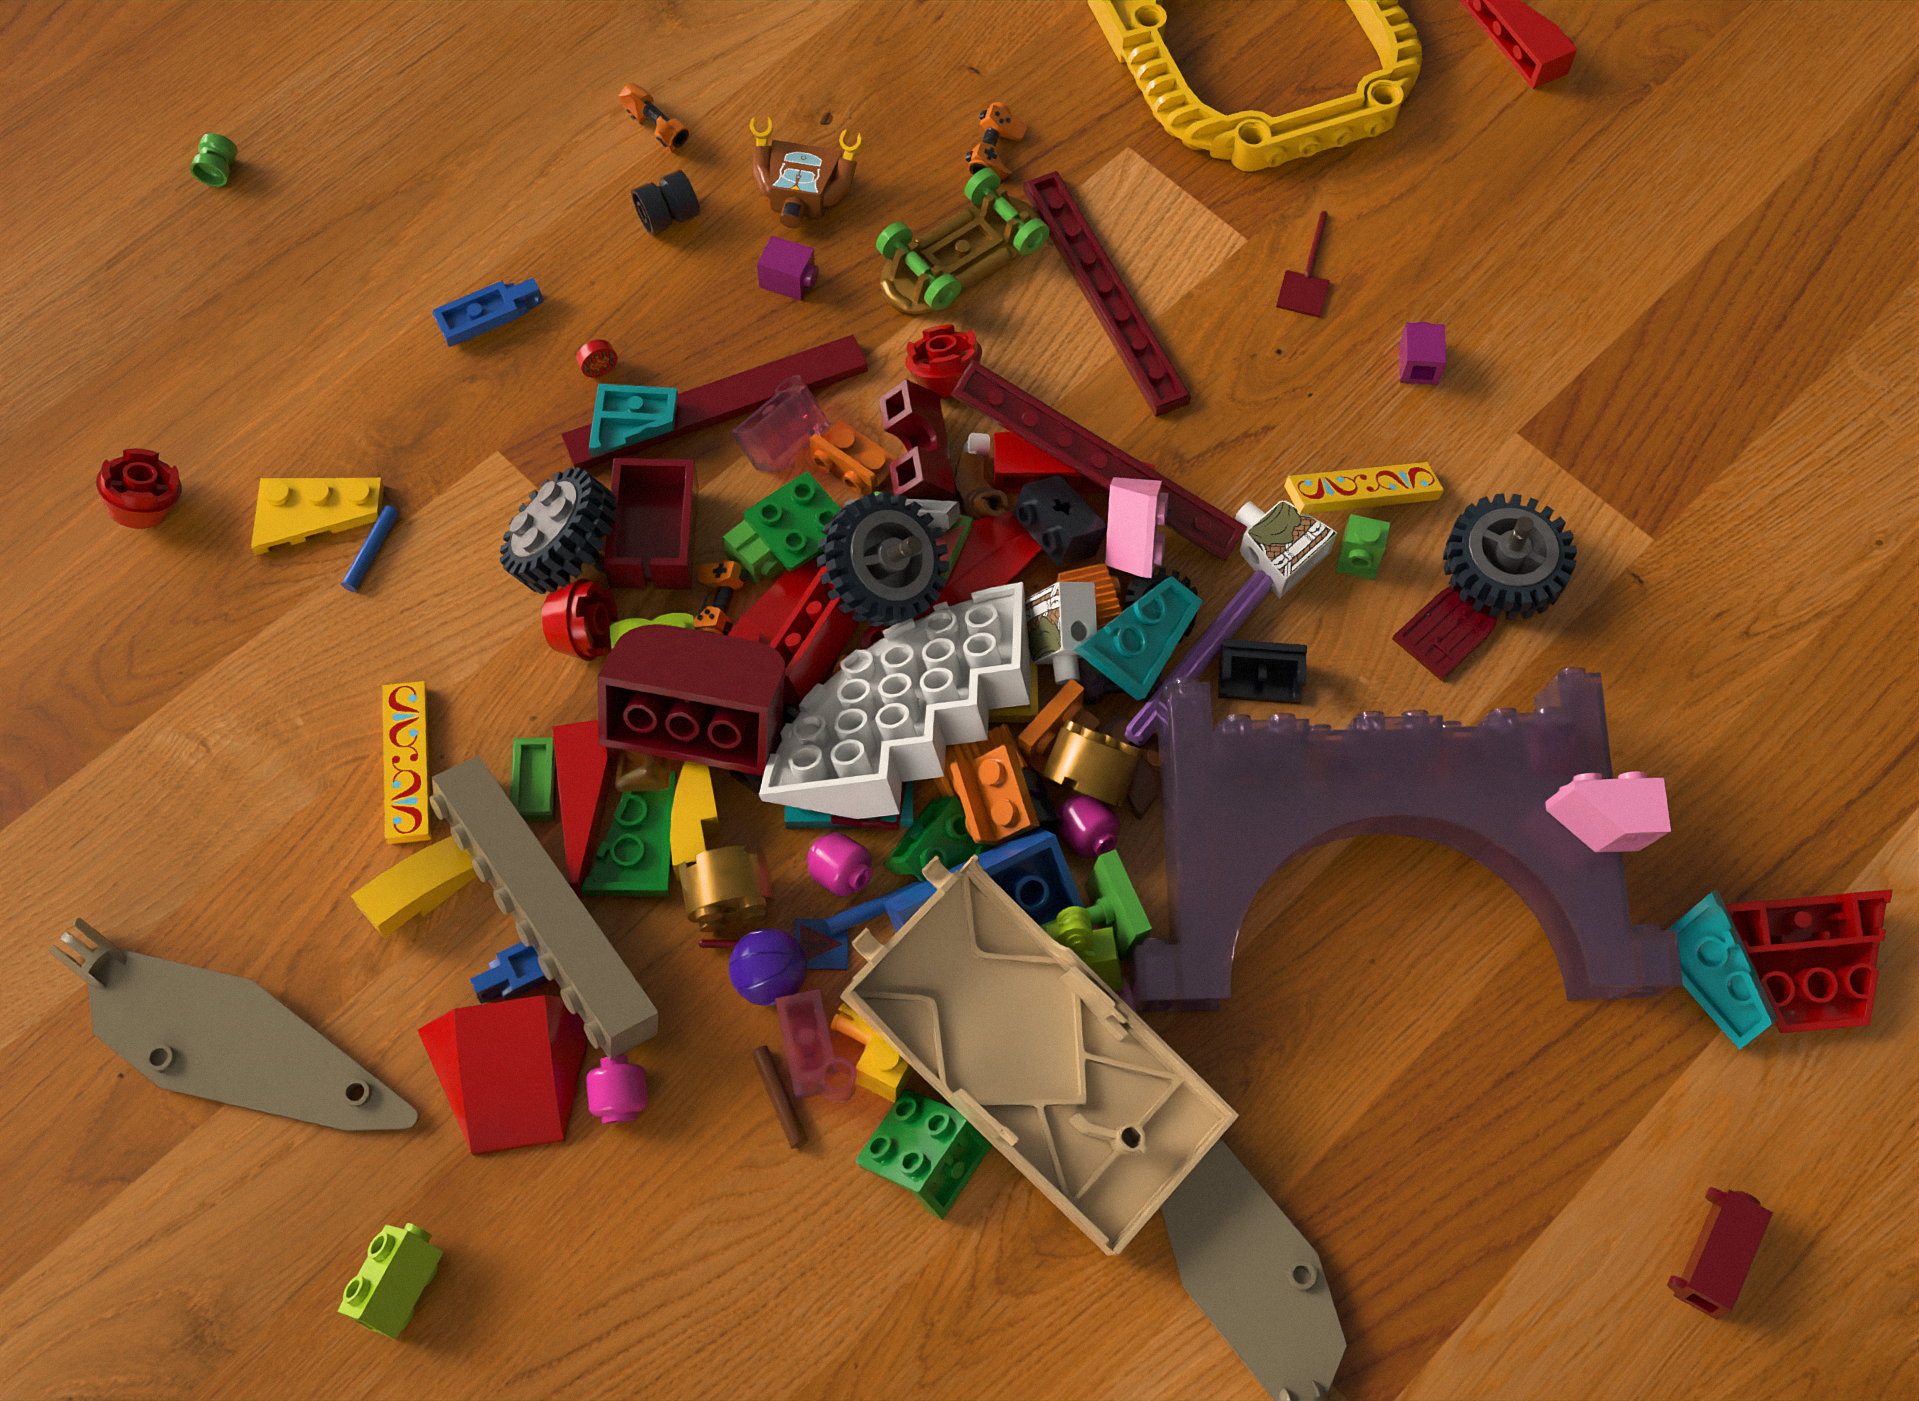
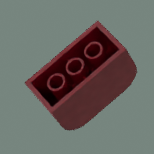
(692, 697)

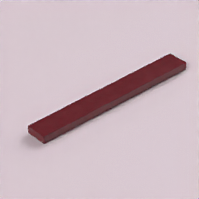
(1107, 294)
(736, 395)
(1092, 455)

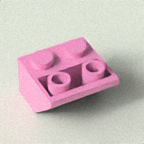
(1133, 525)
(1613, 812)

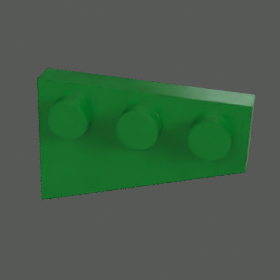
(637, 849)

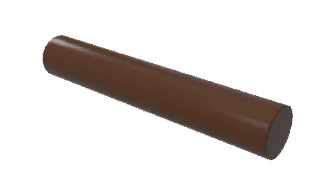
(779, 1097)

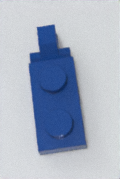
(486, 310)
(510, 974)

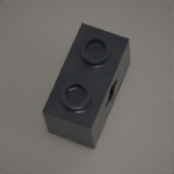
(1059, 520)

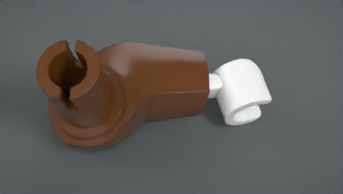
(972, 491)

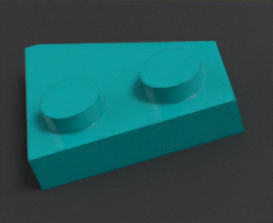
(630, 416)

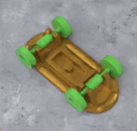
(961, 250)

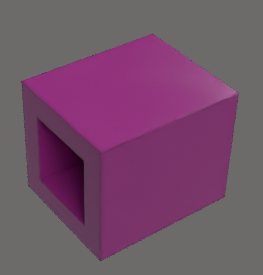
(787, 268)
(1422, 353)

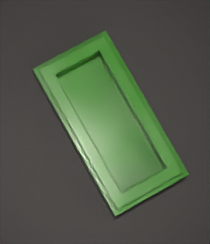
(534, 778)

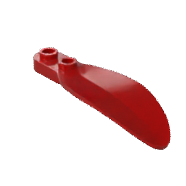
(991, 557)

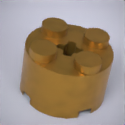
(1093, 763)
(726, 887)

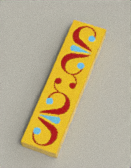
(1363, 488)
(406, 763)

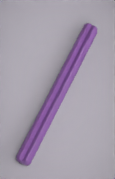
(1203, 651)

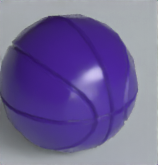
(767, 966)

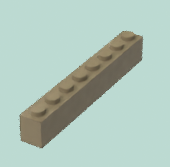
(545, 908)

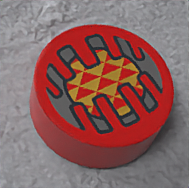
(596, 358)

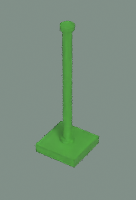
(1115, 904)

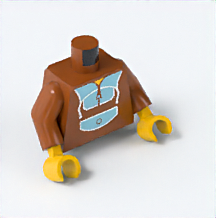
(802, 177)

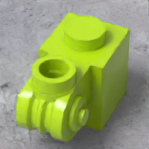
(1093, 947)

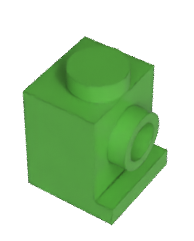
(1362, 547)

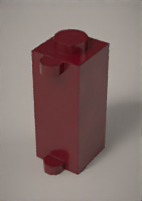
(1722, 1252)

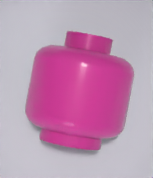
(1088, 826)
(839, 864)
(617, 1090)

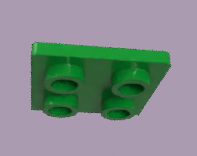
(793, 520)
(938, 832)
(925, 1151)

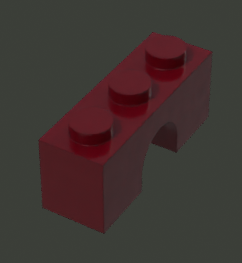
(917, 420)

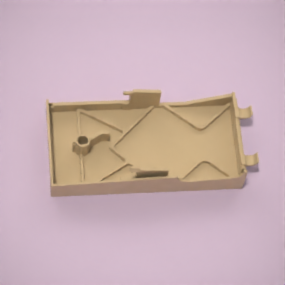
(1038, 1054)

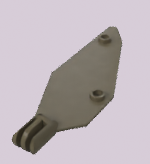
(224, 1040)
(1254, 1278)

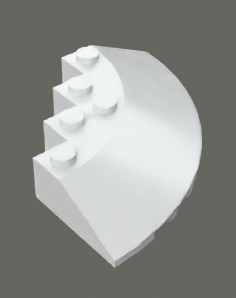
(871, 732)

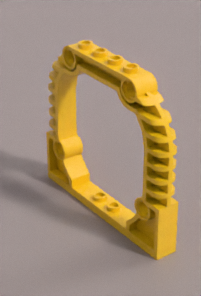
(1253, 137)

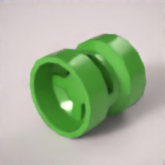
(213, 160)

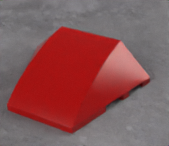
(1815, 956)
(508, 1070)

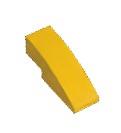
(692, 815)
(415, 885)

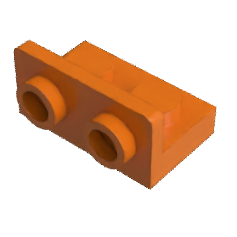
(852, 458)
(1041, 734)
(994, 796)

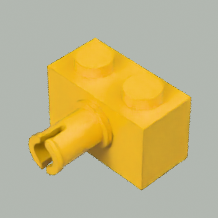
(880, 1066)

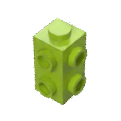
(391, 1279)

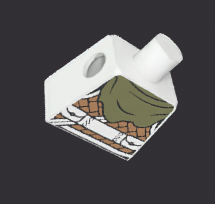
(1283, 543)
(1058, 623)

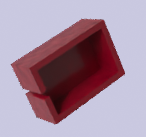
(653, 523)

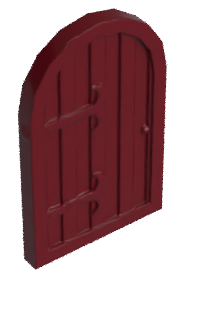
(1445, 632)

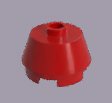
(942, 358)
(138, 488)
(579, 619)

